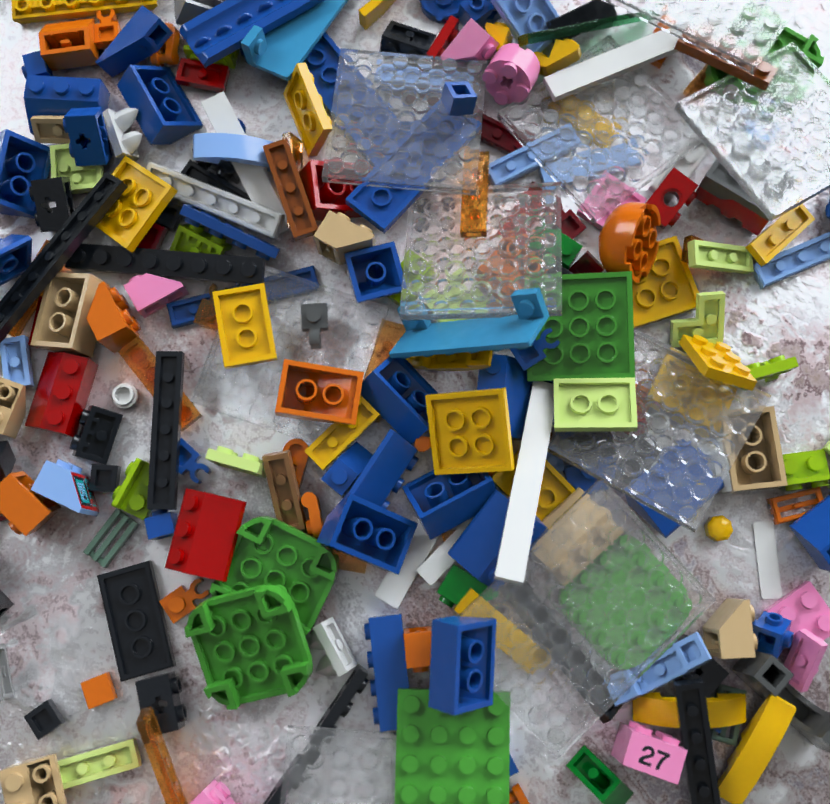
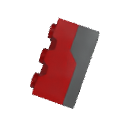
(725, 193)

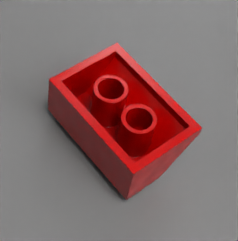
(62, 393)
(205, 535)

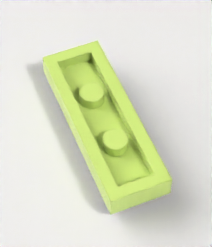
(719, 257)
(99, 763)

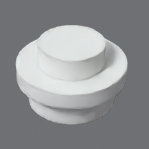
(125, 396)

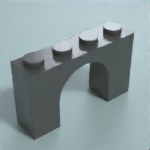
(771, 677)

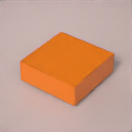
(98, 690)

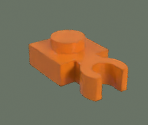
(106, 29)
(182, 602)

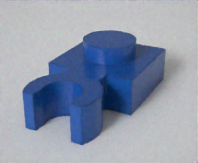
(534, 354)
(188, 461)

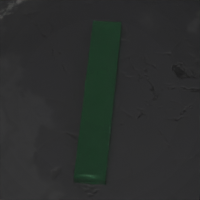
(576, 29)

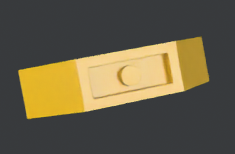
(562, 55)

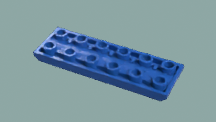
(225, 25)

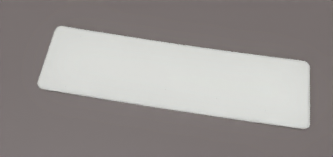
(440, 559)
(767, 560)

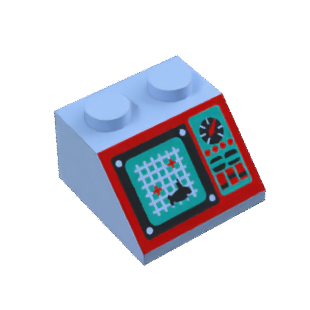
(66, 486)

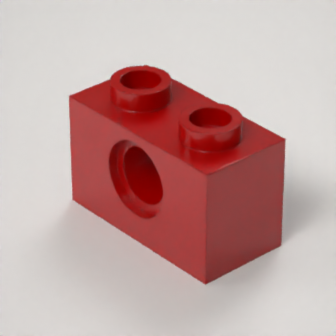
(681, 187)

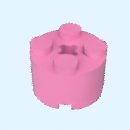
(511, 74)

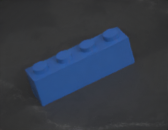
(389, 666)

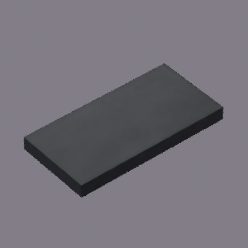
(136, 621)

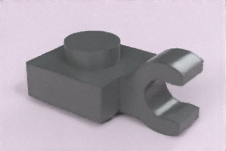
(314, 320)

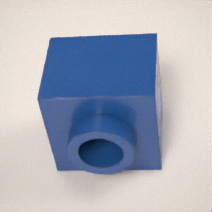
(35, 65)
(458, 98)
(161, 524)

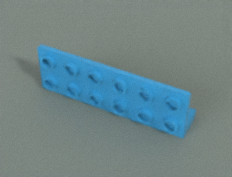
(291, 41)
(478, 334)

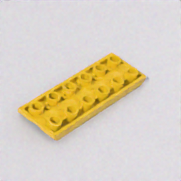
(50, 10)

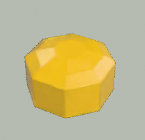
(718, 528)

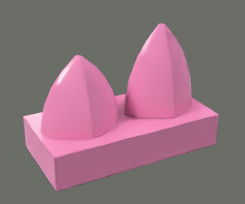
(804, 659)

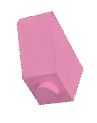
(471, 44)
(153, 292)

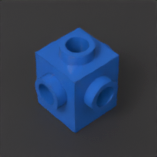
(772, 633)

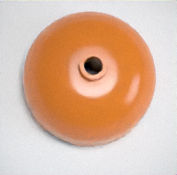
(624, 236)

